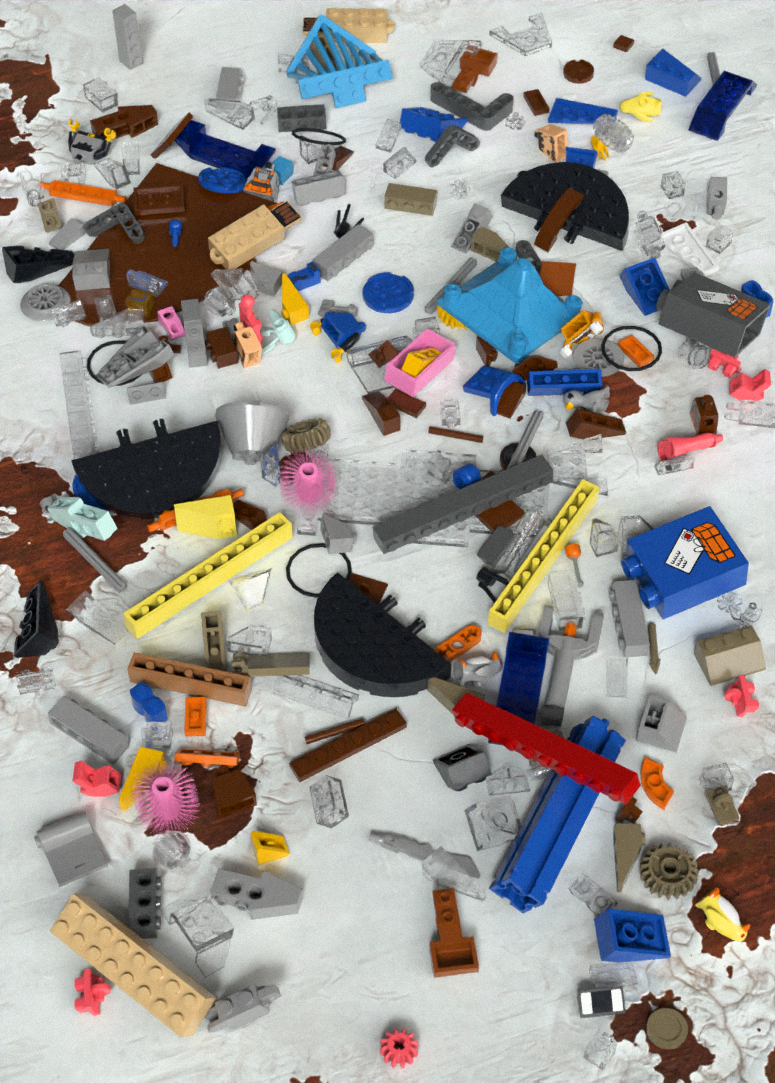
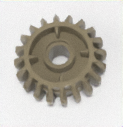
(306, 435)
(664, 883)

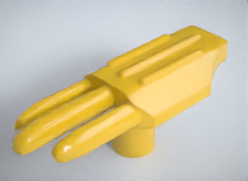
(598, 146)

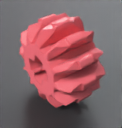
(399, 1056)

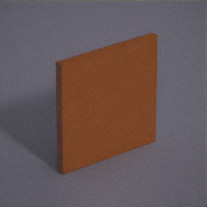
(558, 277)

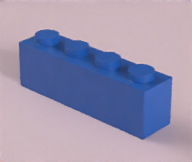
(561, 381)

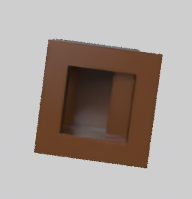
(383, 353)

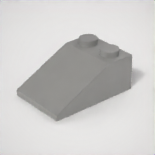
(91, 269)

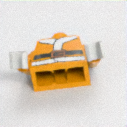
(581, 328)

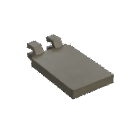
(271, 664)

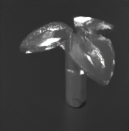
(751, 614)

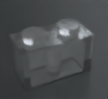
(101, 94)

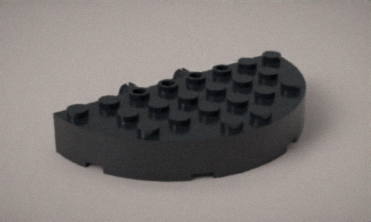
(599, 216)
(153, 473)
(370, 646)

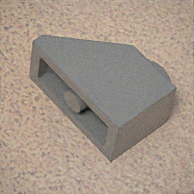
(266, 278)
(336, 535)

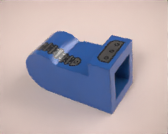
(305, 277)

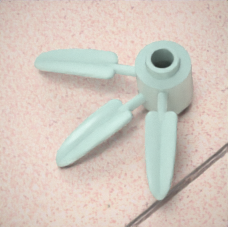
(282, 330)

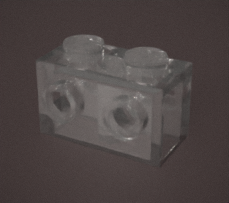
(329, 801)

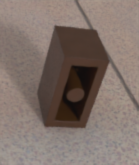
(222, 347)

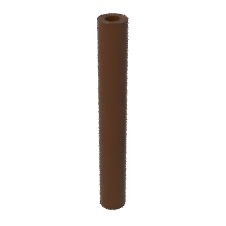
(456, 434)
(334, 731)

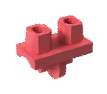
(730, 363)
(739, 695)
(94, 992)

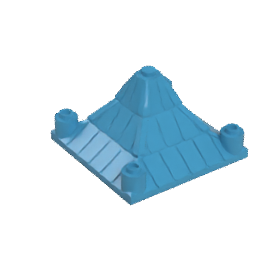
(510, 306)

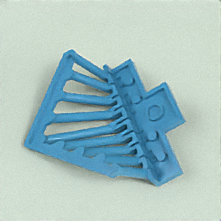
(344, 83)

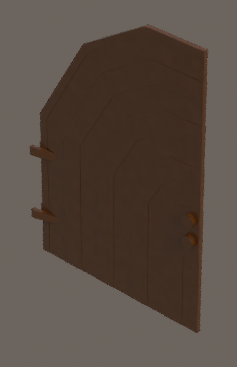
(184, 266)

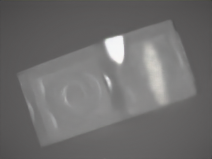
(592, 894)

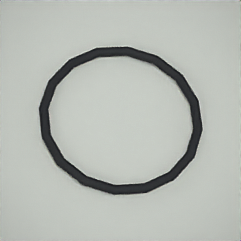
(319, 131)
(636, 328)
(96, 350)
(306, 548)

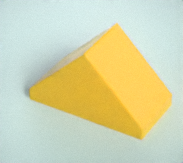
(268, 846)

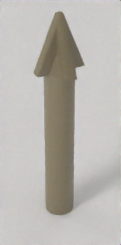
(655, 661)

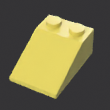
(207, 517)

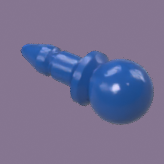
(175, 231)

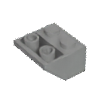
(661, 724)

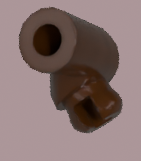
(175, 347)

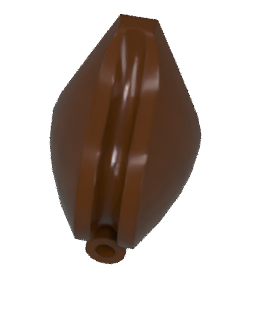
(534, 363)

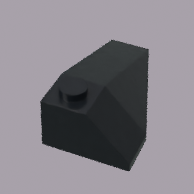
(28, 265)
(38, 626)

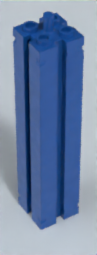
(552, 825)

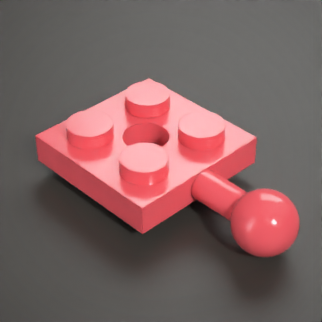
(247, 315)

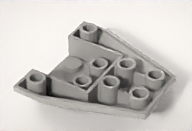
(136, 357)

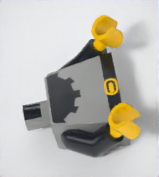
(88, 146)

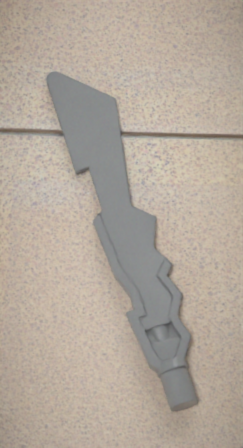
(419, 852)

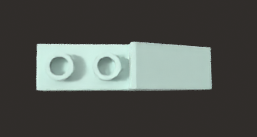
(82, 518)

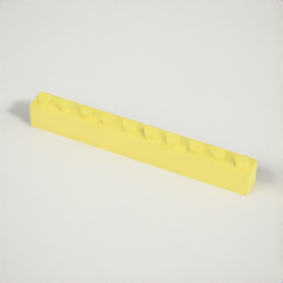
(543, 556)
(207, 575)

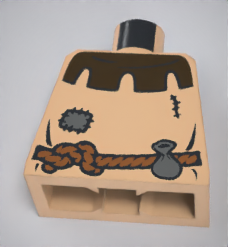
(552, 142)
(247, 345)

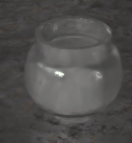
(693, 354)

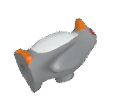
(476, 669)

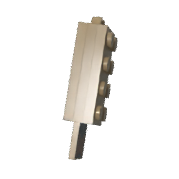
(363, 23)
(251, 235)

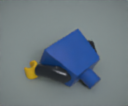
(341, 329)

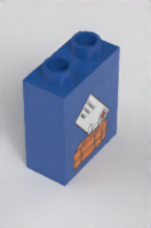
(685, 563)

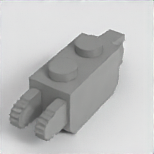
(242, 1007)

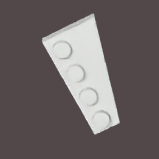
(687, 246)

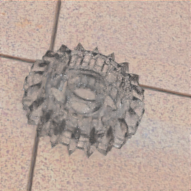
(613, 133)

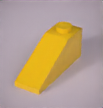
(293, 305)
(419, 360)
(142, 761)

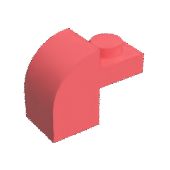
(749, 388)
(96, 782)

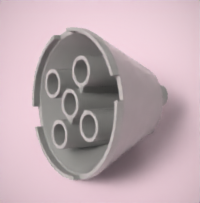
(251, 428)

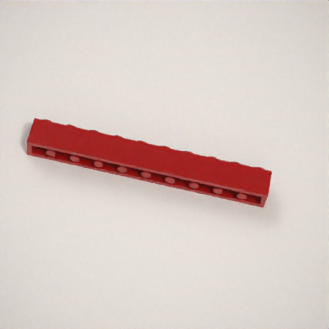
(547, 748)

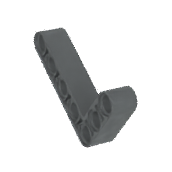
(477, 114)

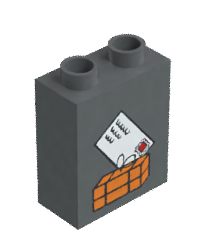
(712, 313)

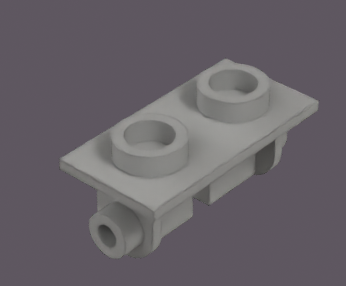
(146, 393)

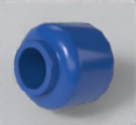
(466, 475)

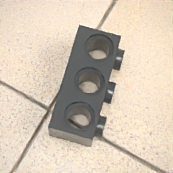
(301, 117)
(137, 895)

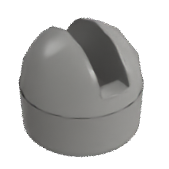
(45, 503)

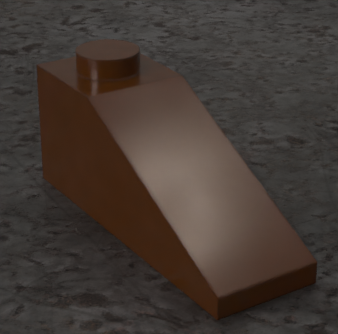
(383, 412)
(589, 424)

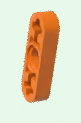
(460, 637)

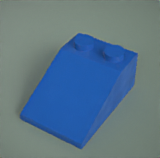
(644, 284)
(631, 936)

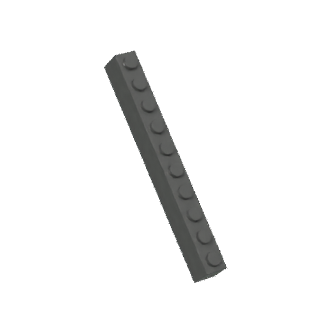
(462, 504)

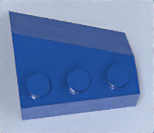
(671, 74)
(428, 122)

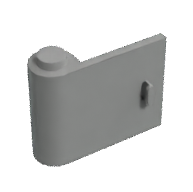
(71, 848)

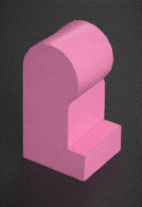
(171, 323)

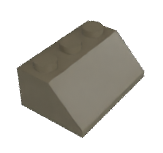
(730, 655)

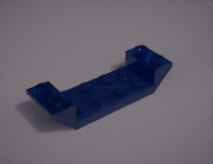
(720, 104)
(220, 152)
(522, 675)

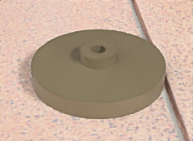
(667, 1028)

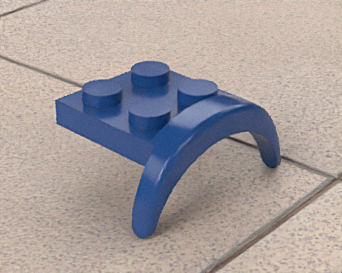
(491, 384)

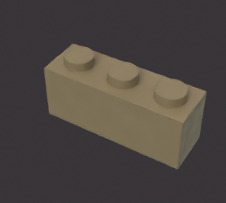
(410, 199)

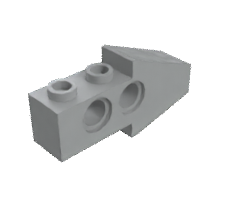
(194, 333)
(276, 894)

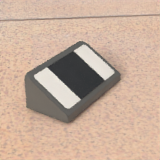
(601, 1002)

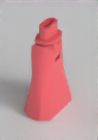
(676, 446)

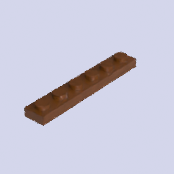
(347, 745)

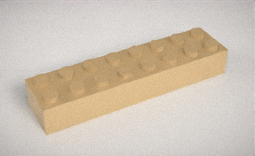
(133, 965)

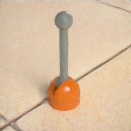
(573, 552)

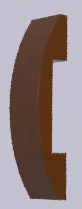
(557, 218)

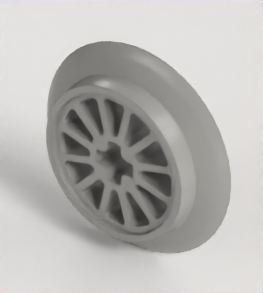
(36, 308)
(589, 356)

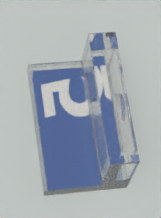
(146, 282)
(270, 464)

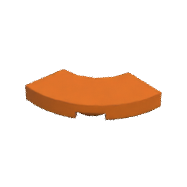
(653, 783)

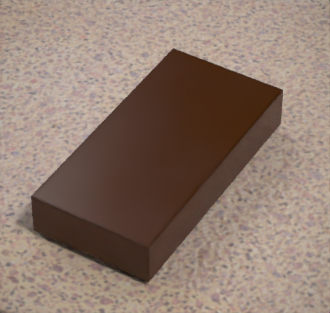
(536, 102)
(407, 403)

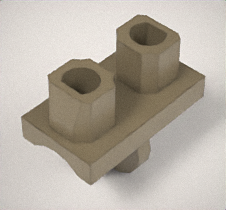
(50, 215)
(722, 805)

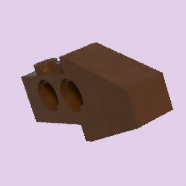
(126, 121)

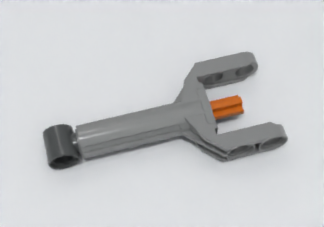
(565, 651)

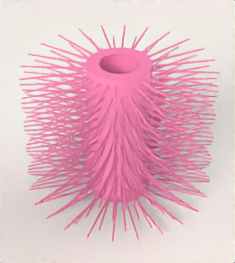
(308, 482)
(166, 798)

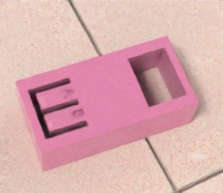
(425, 340)

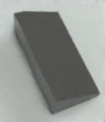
(496, 546)

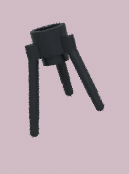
(344, 227)
(488, 578)

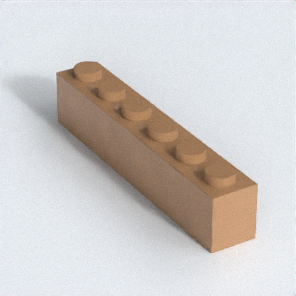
(189, 679)

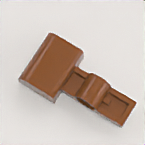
(471, 66)
(452, 953)

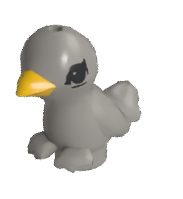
(592, 401)

